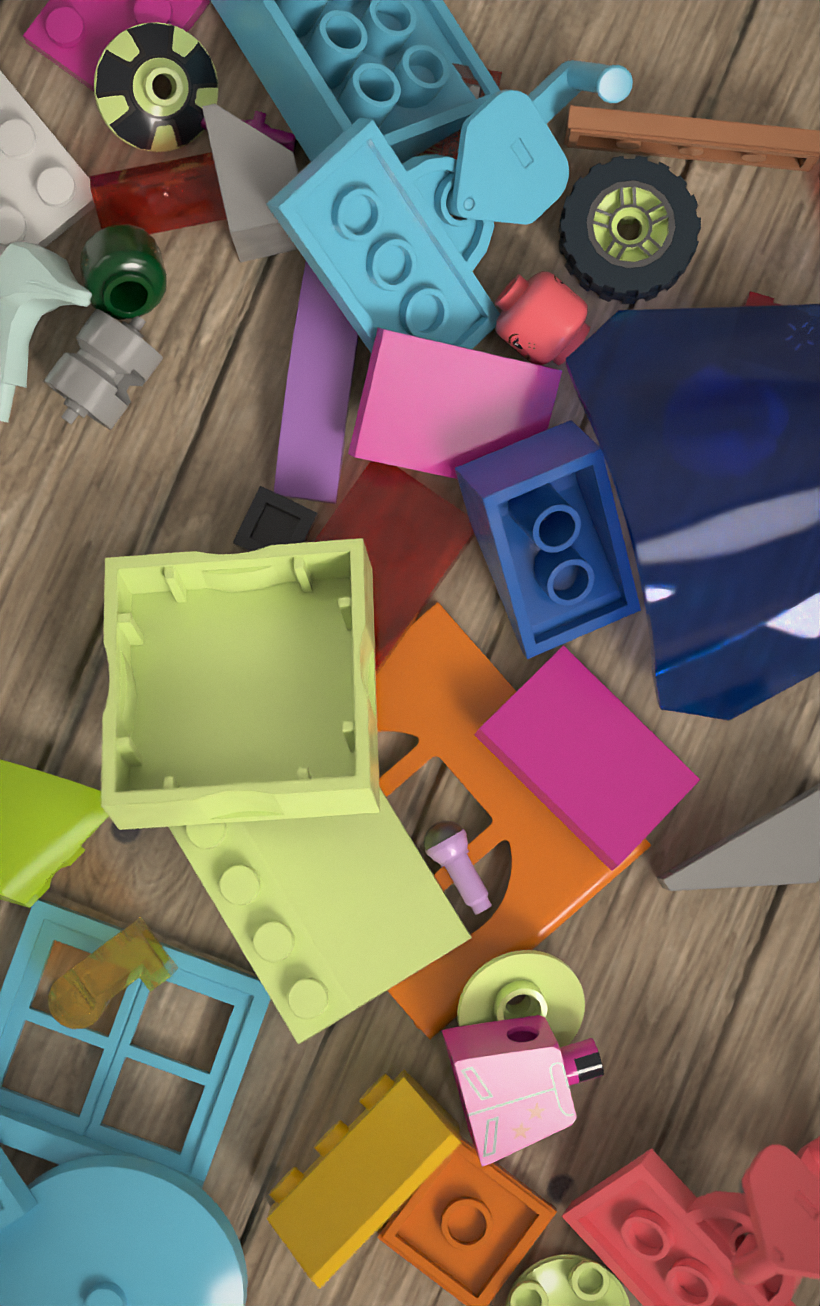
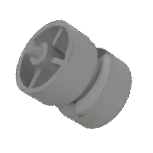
(103, 369)

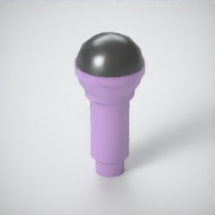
(448, 845)

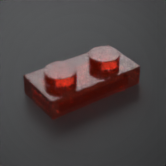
(160, 195)

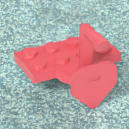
(696, 1248)

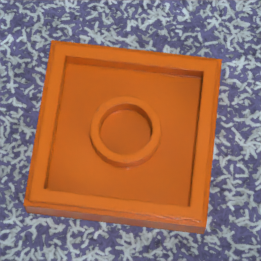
(467, 1226)

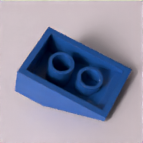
(550, 536)

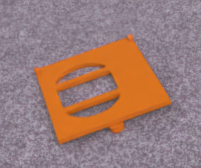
(442, 693)

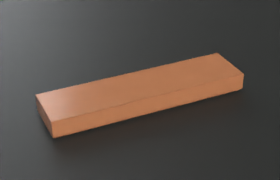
(692, 138)

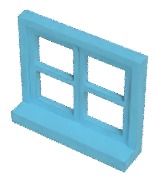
(66, 1136)

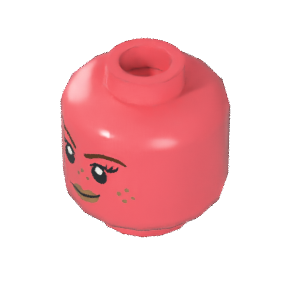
(541, 318)

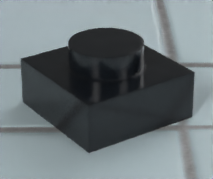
(274, 522)

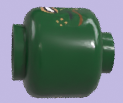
(123, 271)

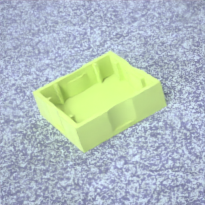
(240, 686)

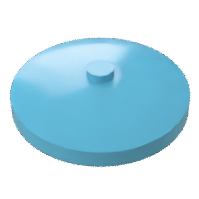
(120, 1237)

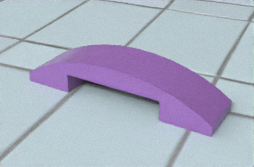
(316, 397)

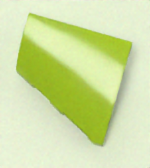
(41, 829)

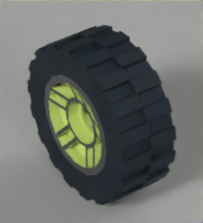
(629, 194)

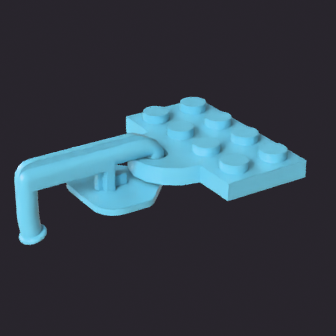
(386, 228)

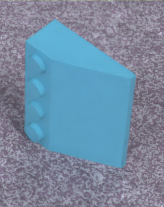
(362, 60)

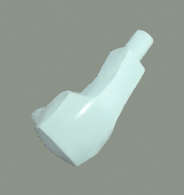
(30, 286)

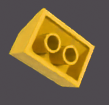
(361, 1174)

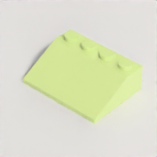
(325, 907)

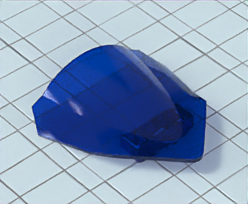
(720, 491)

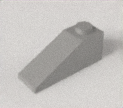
(766, 852)

